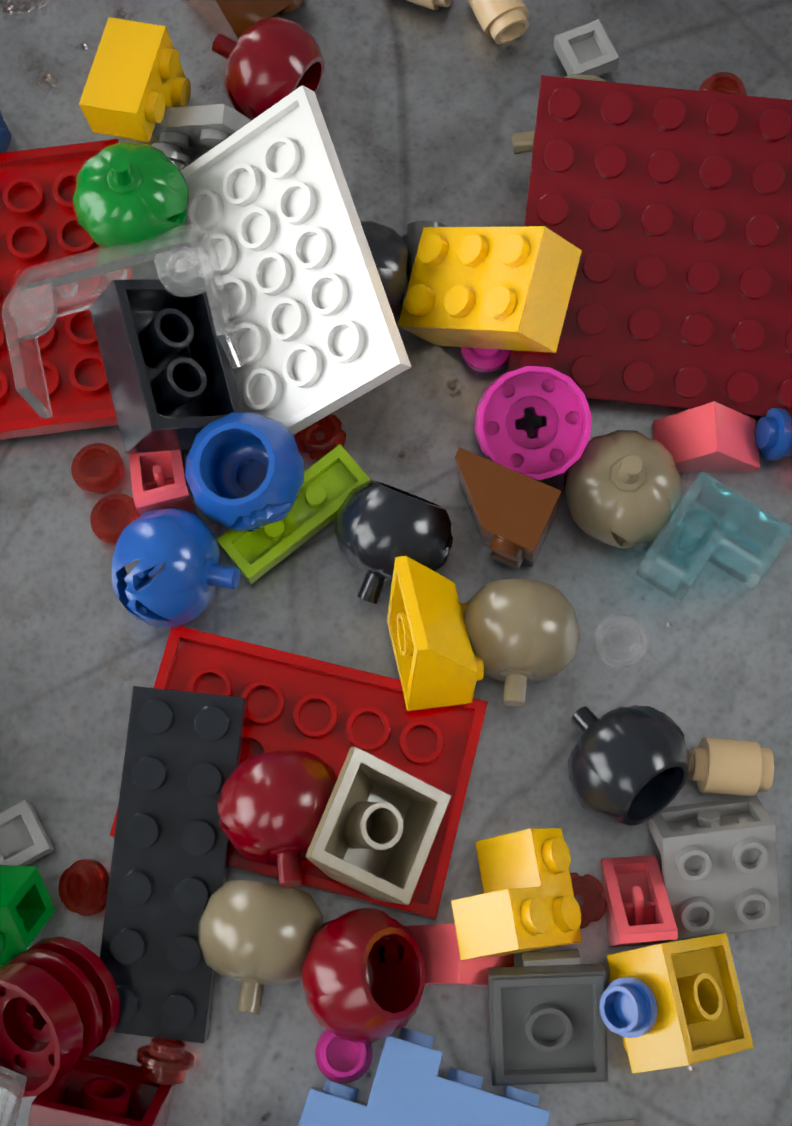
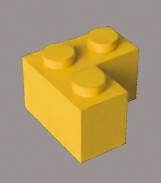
(133, 80)
(525, 897)

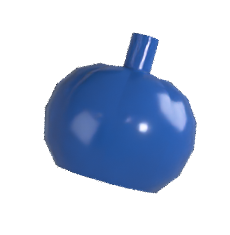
(245, 471)
(174, 569)

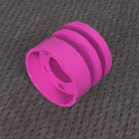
(563, 428)

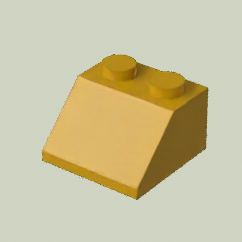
(430, 638)
(695, 998)

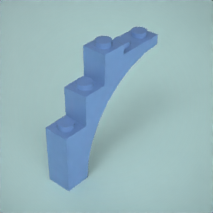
(412, 1094)

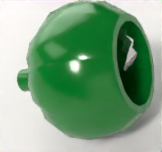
(129, 195)

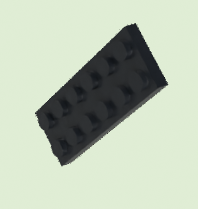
(169, 858)

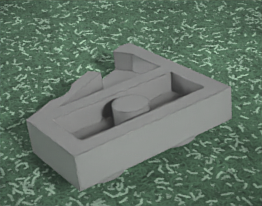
(199, 125)

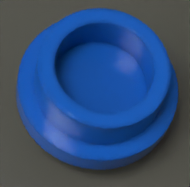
(774, 434)
(628, 1007)

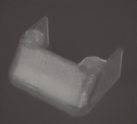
(181, 260)

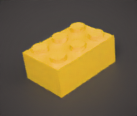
(490, 287)

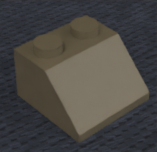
(377, 828)

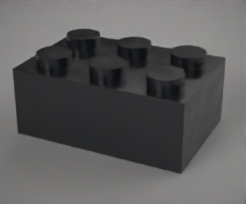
(162, 364)

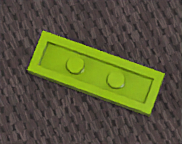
(316, 505)

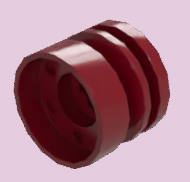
(54, 1010)

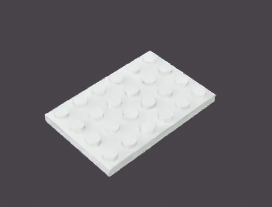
(294, 266)

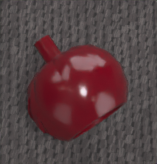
(268, 64)
(275, 807)
(357, 983)

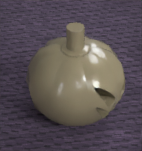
(623, 488)
(521, 633)
(257, 936)

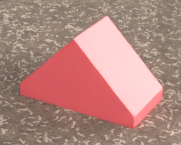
(709, 439)
(160, 481)
(636, 902)
(443, 961)

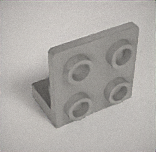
(719, 866)

